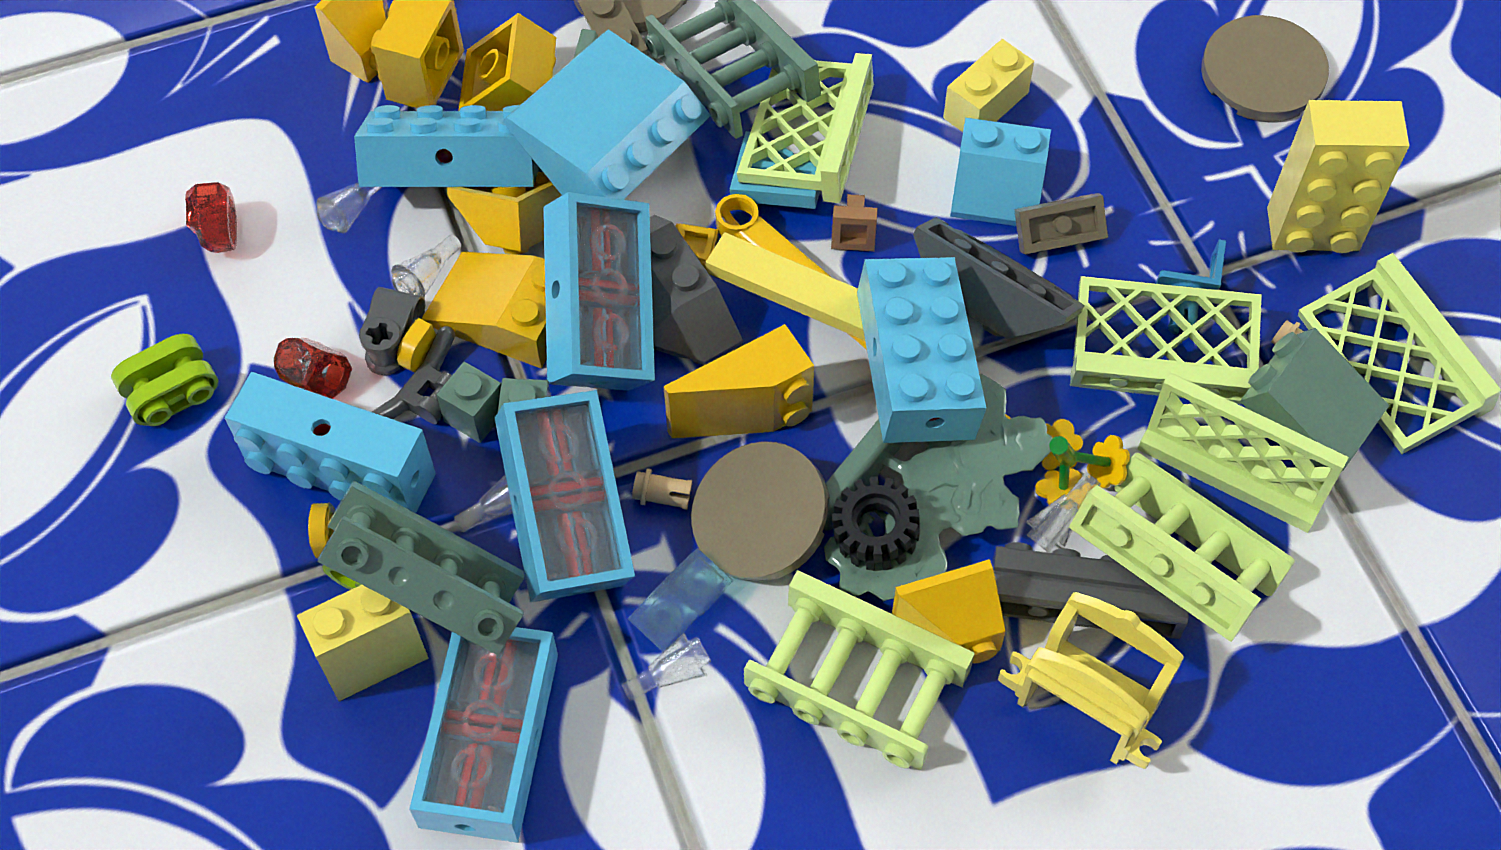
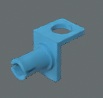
(1190, 309)

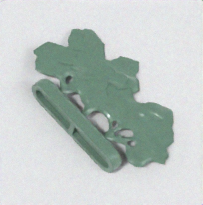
(953, 485)

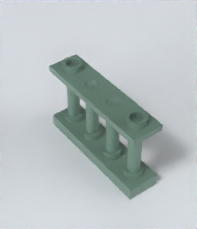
(751, 27)
(423, 567)

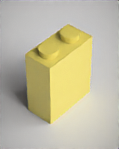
(361, 639)

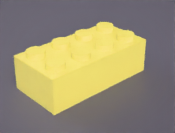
(1337, 175)

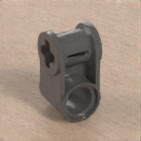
(386, 325)

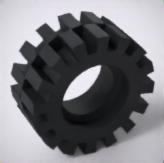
(874, 498)

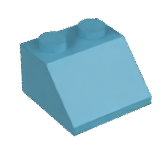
(999, 170)

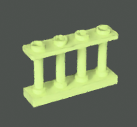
(1168, 564)
(859, 622)

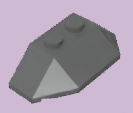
(995, 287)
(686, 302)

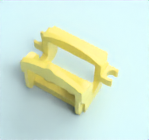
(1095, 685)

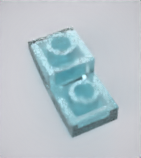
(680, 599)

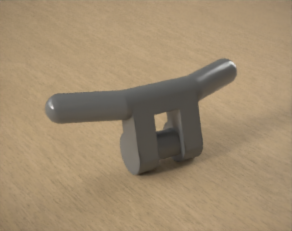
(425, 377)

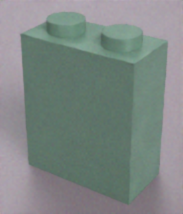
(1315, 394)

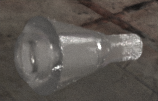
(342, 207)
(419, 272)
(492, 505)
(1052, 523)
(677, 664)

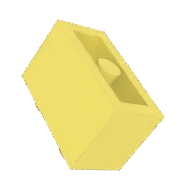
(989, 86)

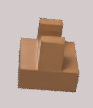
(854, 225)

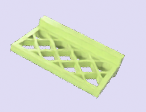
(840, 137)
(1435, 342)
(1147, 375)
(1247, 473)

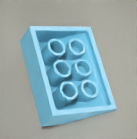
(606, 119)

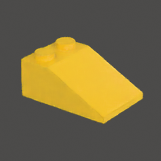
(495, 304)
(744, 391)

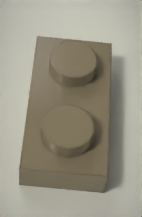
(613, 16)
(1061, 223)

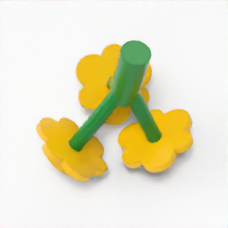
(1105, 464)

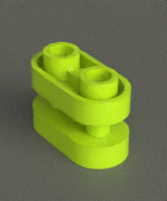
(164, 380)

